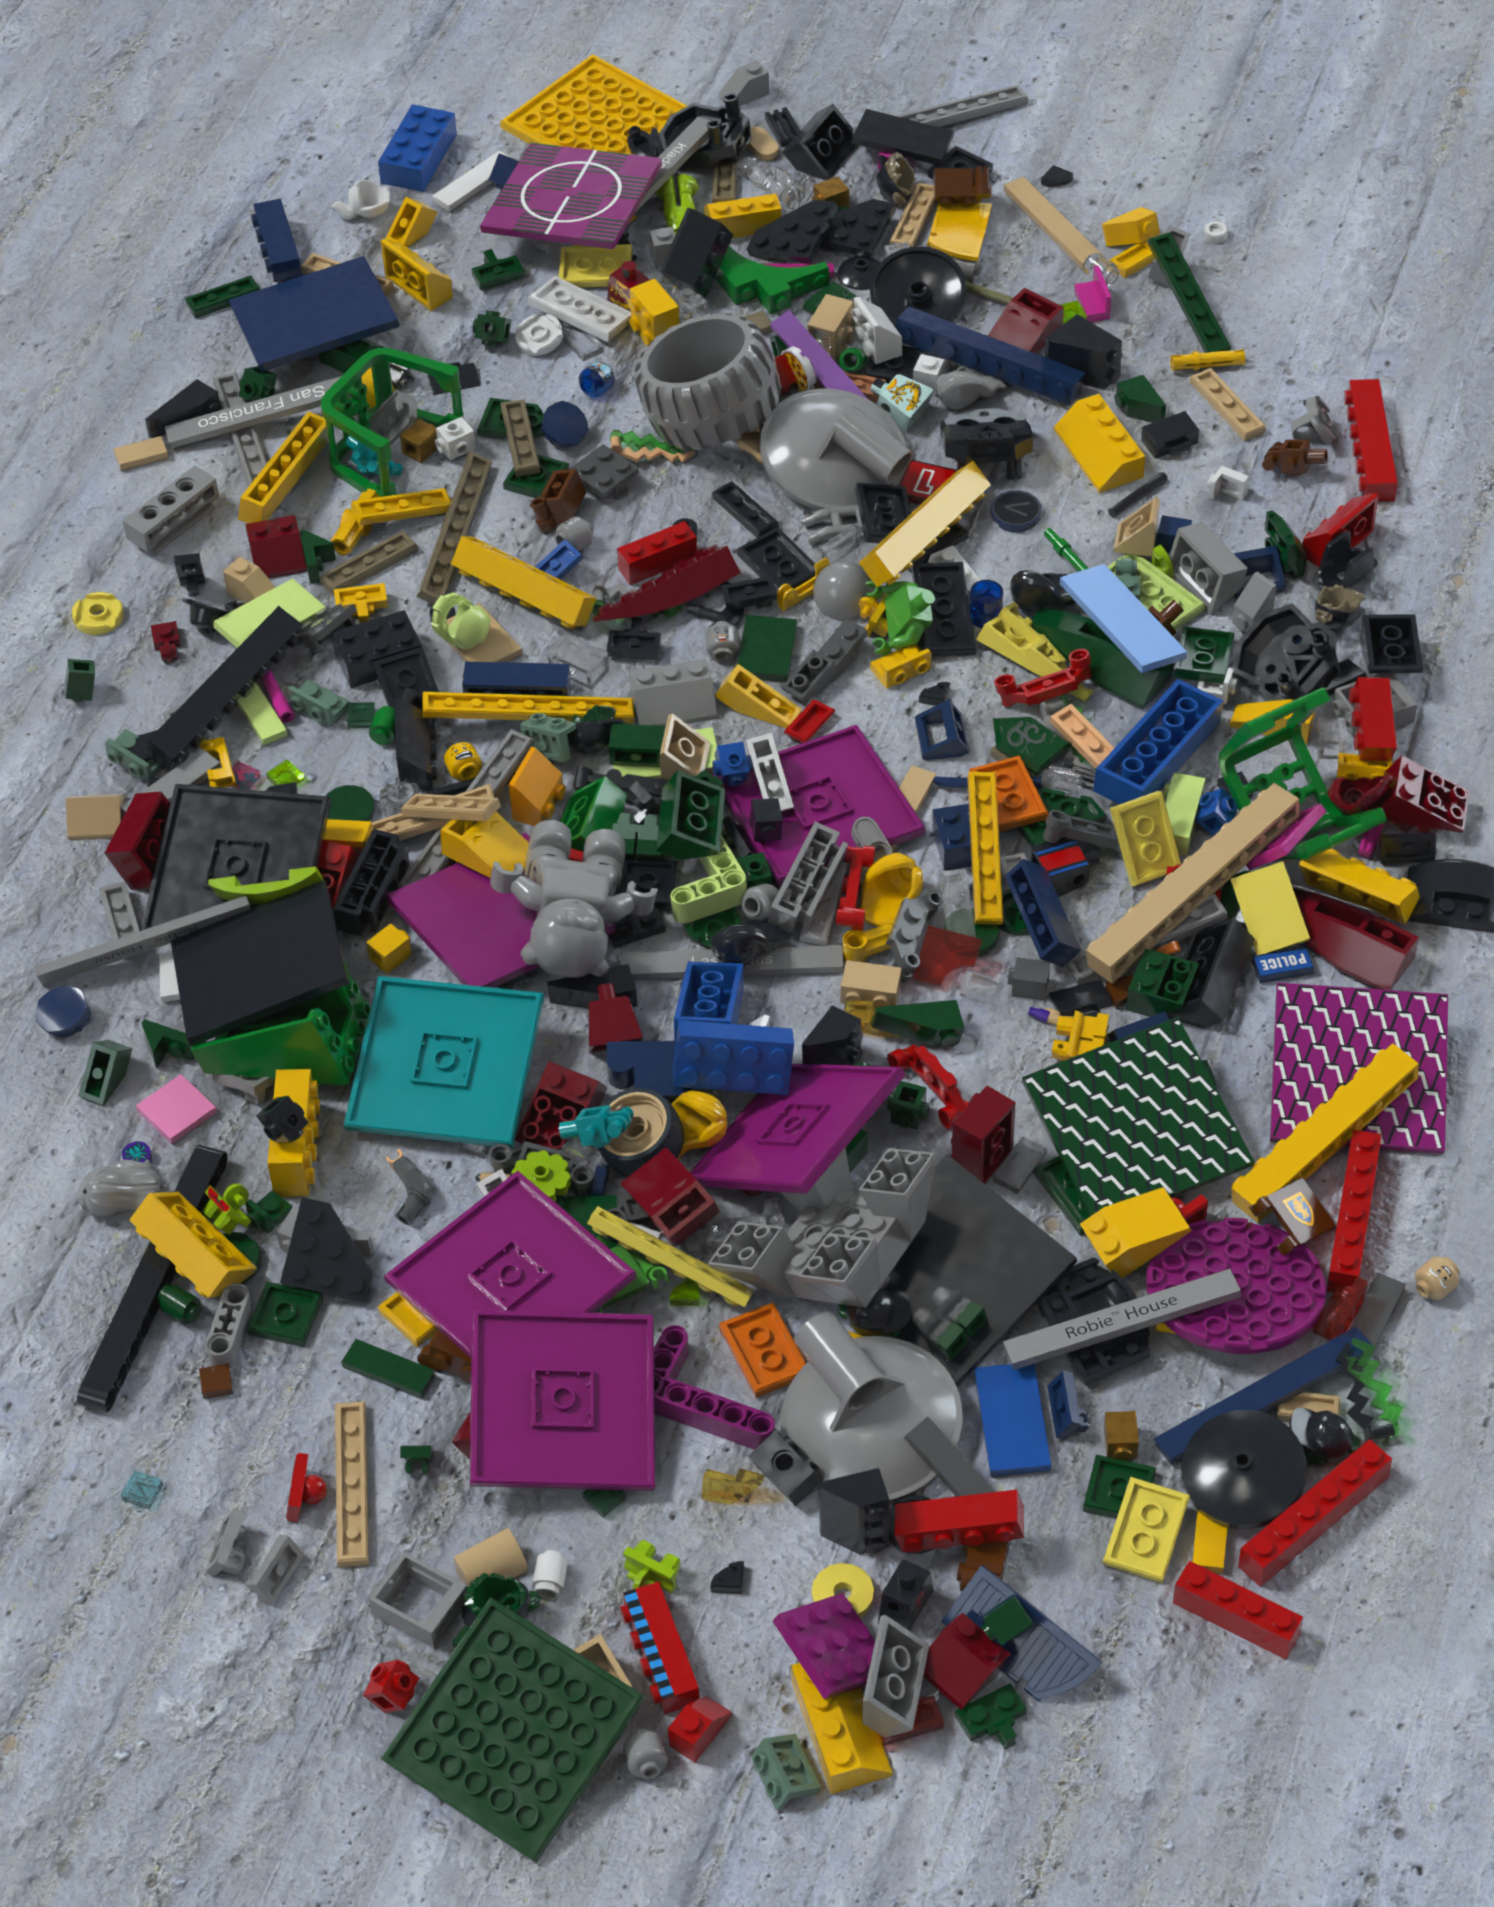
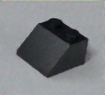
(834, 1040)

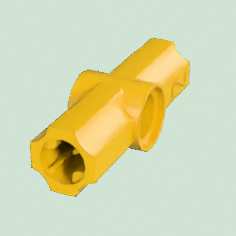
(349, 529)

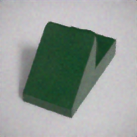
(316, 551)
(165, 1040)

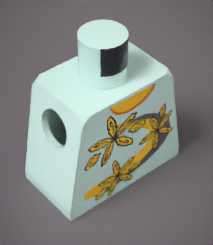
(902, 399)

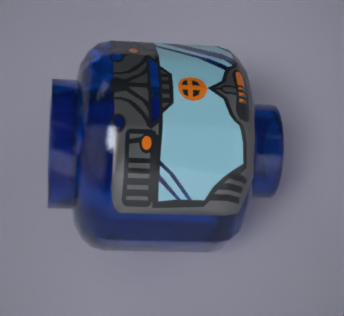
(596, 379)

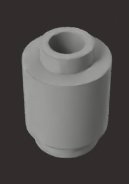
(970, 268)

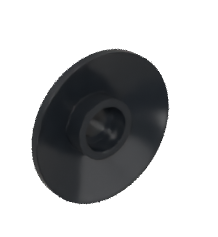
(857, 272)

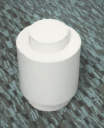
(549, 1574)

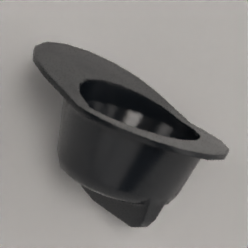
(204, 615)

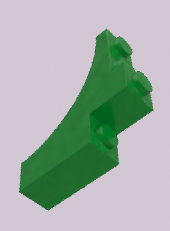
(770, 284)

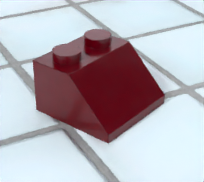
(276, 546)
(963, 1661)

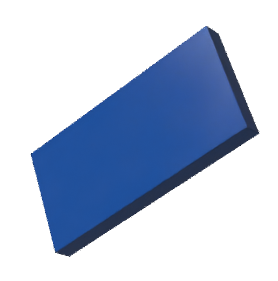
(1012, 1420)

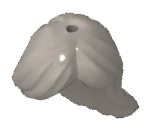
(965, 386)
(118, 1187)

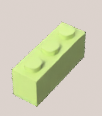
(1182, 806)

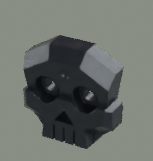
(727, 130)
(988, 437)
(1271, 645)

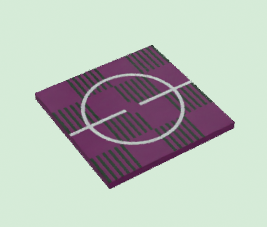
(571, 195)

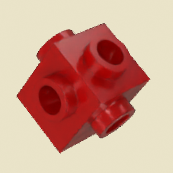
(391, 1686)

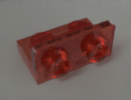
(1341, 1310)

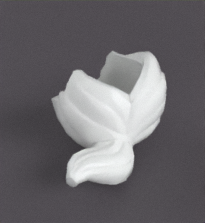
(364, 200)

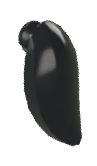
(641, 143)

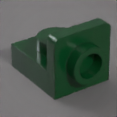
(268, 1211)

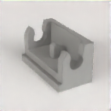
(394, 416)

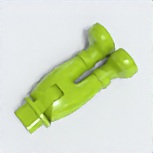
(687, 189)

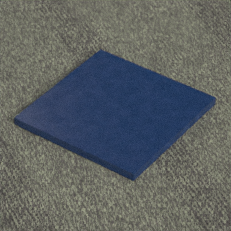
(313, 313)

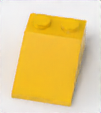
(1135, 1230)

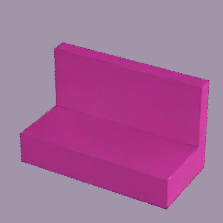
(1094, 297)

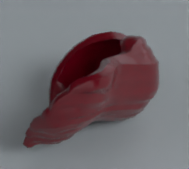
(1363, 790)

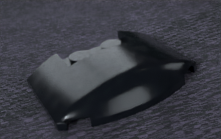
(1454, 894)
(1085, 1291)

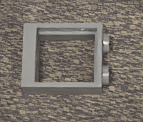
(1403, 704)
(441, 1617)

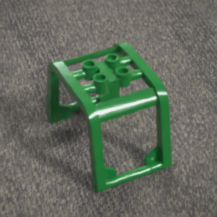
(339, 410)
(1237, 751)

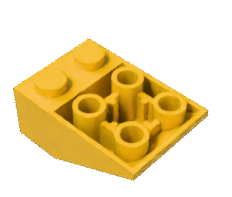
(482, 843)

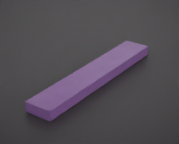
(826, 369)

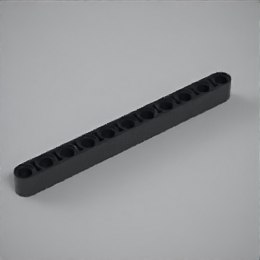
(139, 1303)

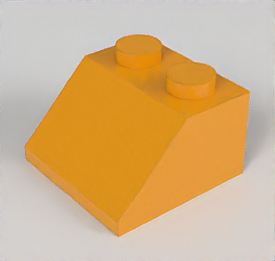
(535, 789)

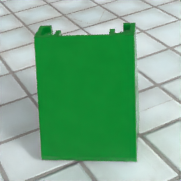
(322, 1041)

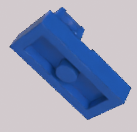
(560, 560)

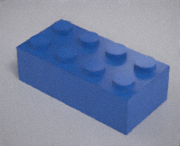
(417, 148)
(710, 993)
(733, 1057)

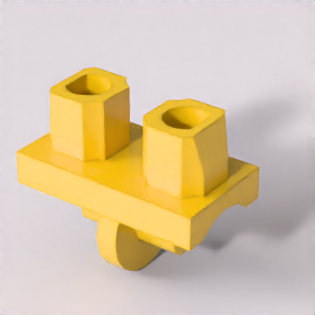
(870, 608)

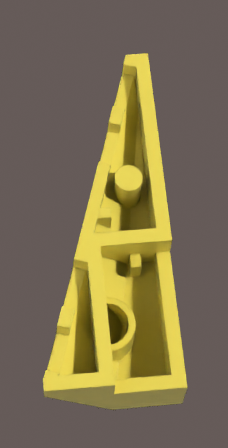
(1018, 641)

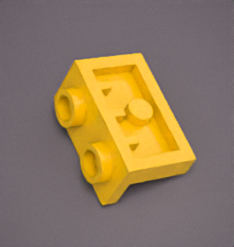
(901, 665)
(1352, 768)

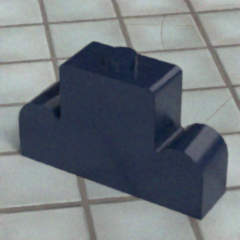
(644, 1065)

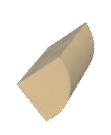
(494, 1555)

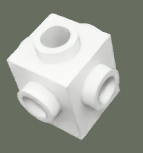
(455, 438)

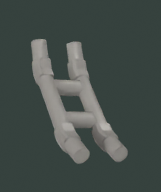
(835, 515)

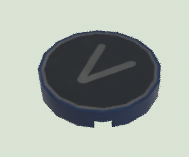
(1016, 510)

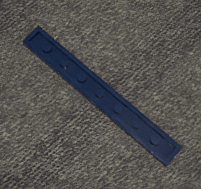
(1266, 1392)

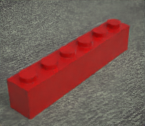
(1370, 439)
(1354, 1209)
(1314, 1513)

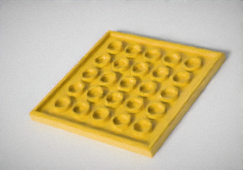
(591, 109)

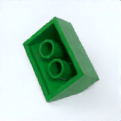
(593, 809)

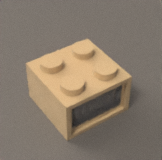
(833, 325)

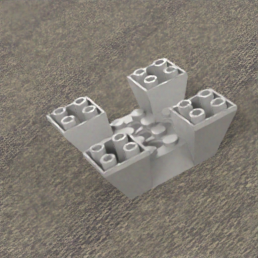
(841, 1238)

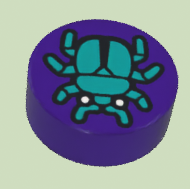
(137, 1151)

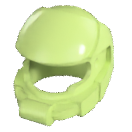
(468, 626)

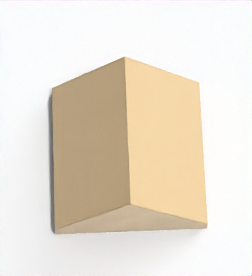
(1138, 531)
(682, 749)
(93, 815)

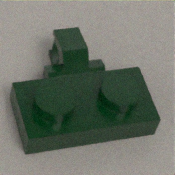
(497, 271)
(993, 1715)

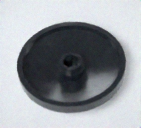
(920, 280)
(1248, 1493)

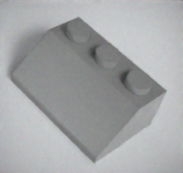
(1206, 566)
(674, 689)
(894, 1679)

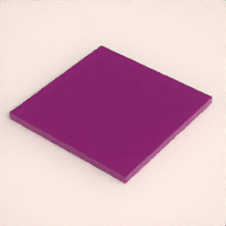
(831, 784)
(469, 924)
(795, 1137)
(508, 1255)
(562, 1400)

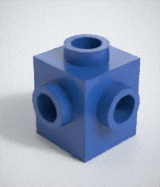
(732, 763)
(1215, 810)

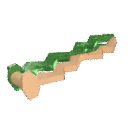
(660, 448)

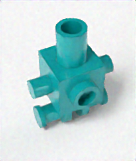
(367, 459)
(597, 1125)

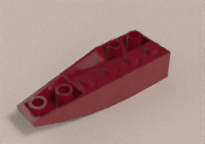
(676, 586)
(1356, 940)

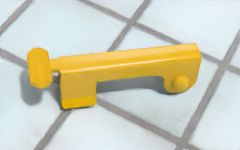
(789, 597)
(222, 776)

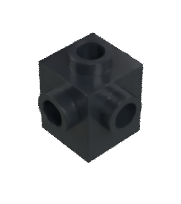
(283, 1120)

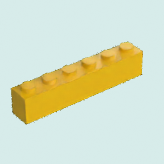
(283, 469)
(523, 581)

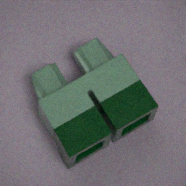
(643, 835)

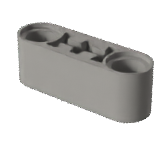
(227, 1312)

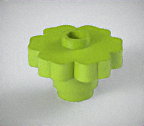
(546, 1172)

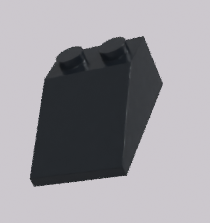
(1391, 643)

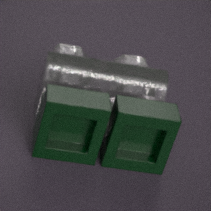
(951, 1322)

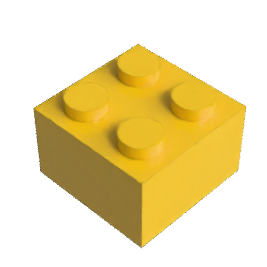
(651, 310)

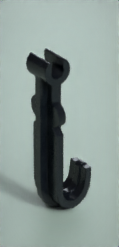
(586, 775)

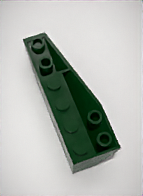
(1108, 664)

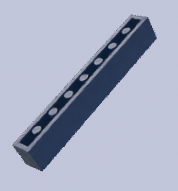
(990, 356)

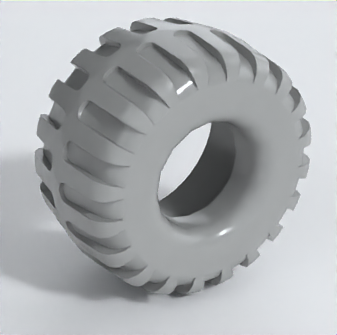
(707, 381)

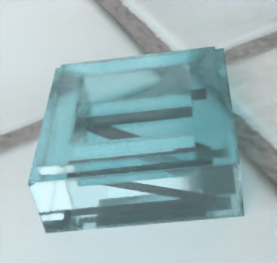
(141, 1489)

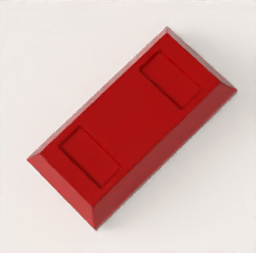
(809, 721)

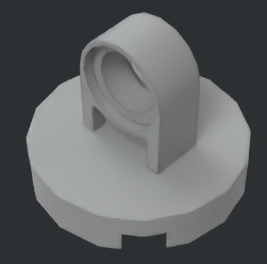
(1317, 421)

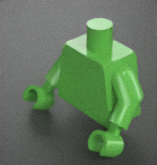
(906, 614)
(644, 1270)

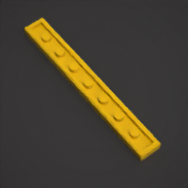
(518, 706)

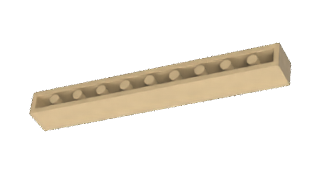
(1192, 882)

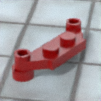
(1047, 686)
(848, 913)
(935, 1077)

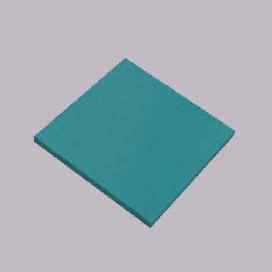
(444, 1061)

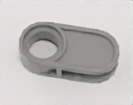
(867, 832)

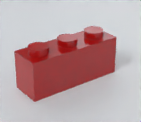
(656, 552)
(1373, 719)

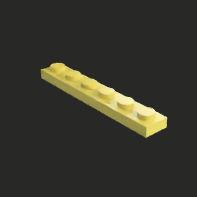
(661, 1252)

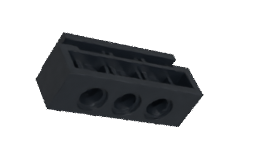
(370, 882)

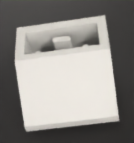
(875, 332)

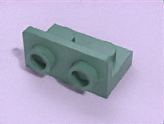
(317, 702)
(549, 735)
(118, 754)
(784, 1769)

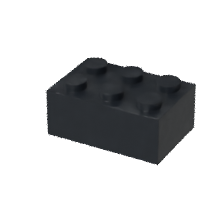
(371, 641)

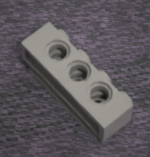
(172, 511)
(805, 871)

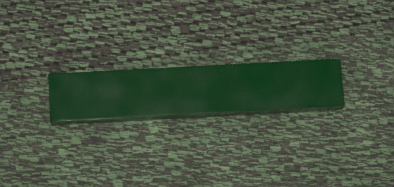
(1188, 293)

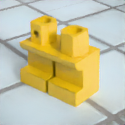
(1084, 1032)

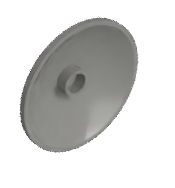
(828, 443)
(861, 1402)

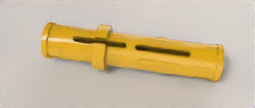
(1212, 359)

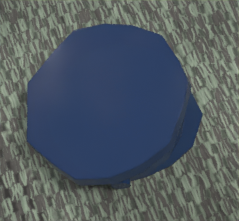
(564, 424)
(63, 1011)

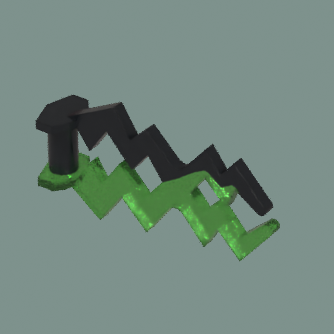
(1365, 1379)

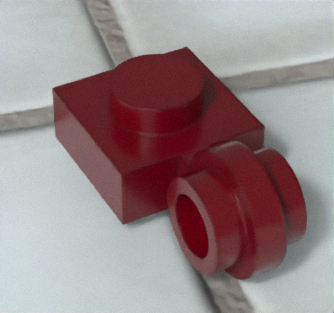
(166, 640)

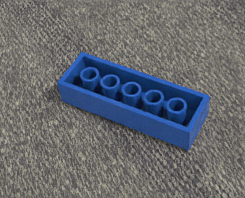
(1158, 744)

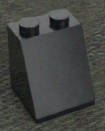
(1087, 349)

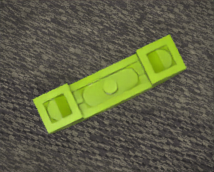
(257, 894)

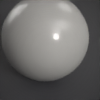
(840, 589)

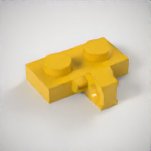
(364, 598)

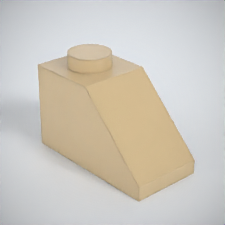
(246, 580)

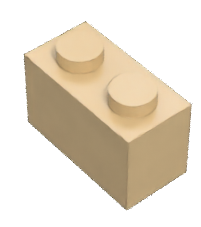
(871, 983)

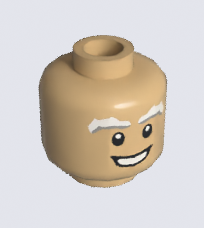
(1437, 1278)

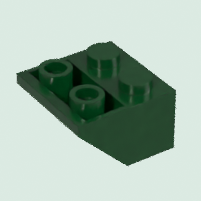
(1160, 983)

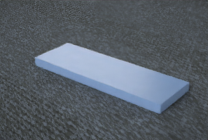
(1123, 618)

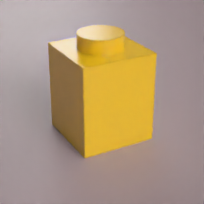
(389, 948)

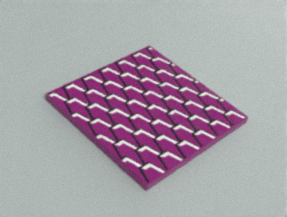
(1334, 1032)

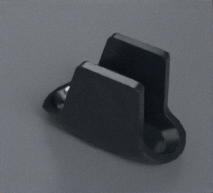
(1341, 557)

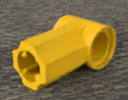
(860, 944)

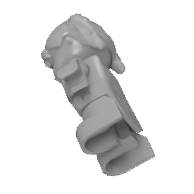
(571, 898)

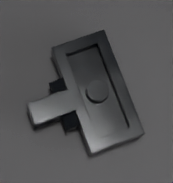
(634, 642)

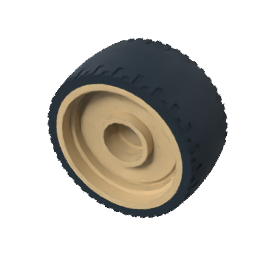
(650, 1131)

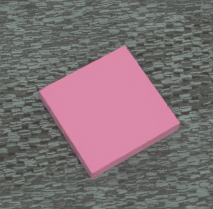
(176, 1109)

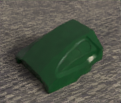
(1288, 545)

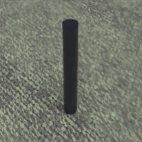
(1137, 494)

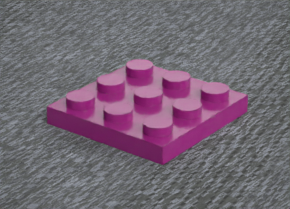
(829, 1643)

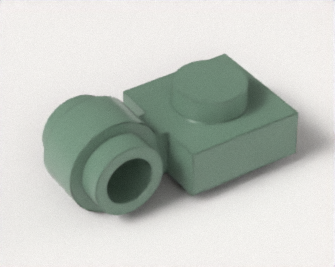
(1126, 572)

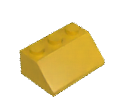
(746, 214)
(415, 275)

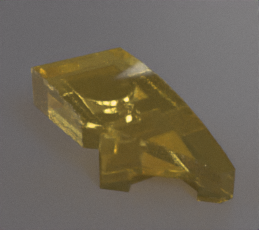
(729, 1488)

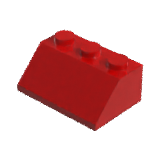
(1355, 517)

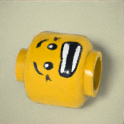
(462, 761)

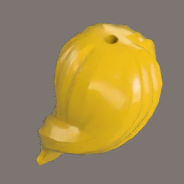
(887, 885)
(702, 1119)

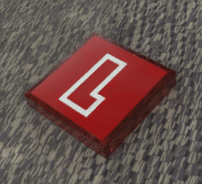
(923, 480)

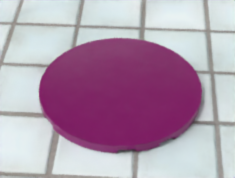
(1278, 1292)

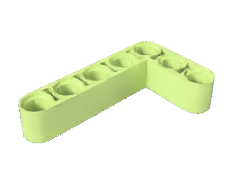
(712, 894)

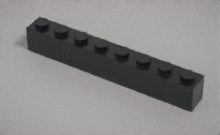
(224, 688)

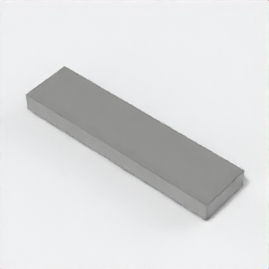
(190, 772)

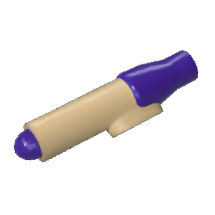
(1045, 1015)

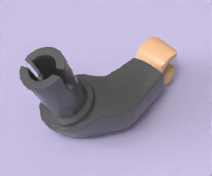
(416, 1186)

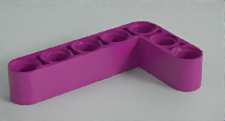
(695, 1400)

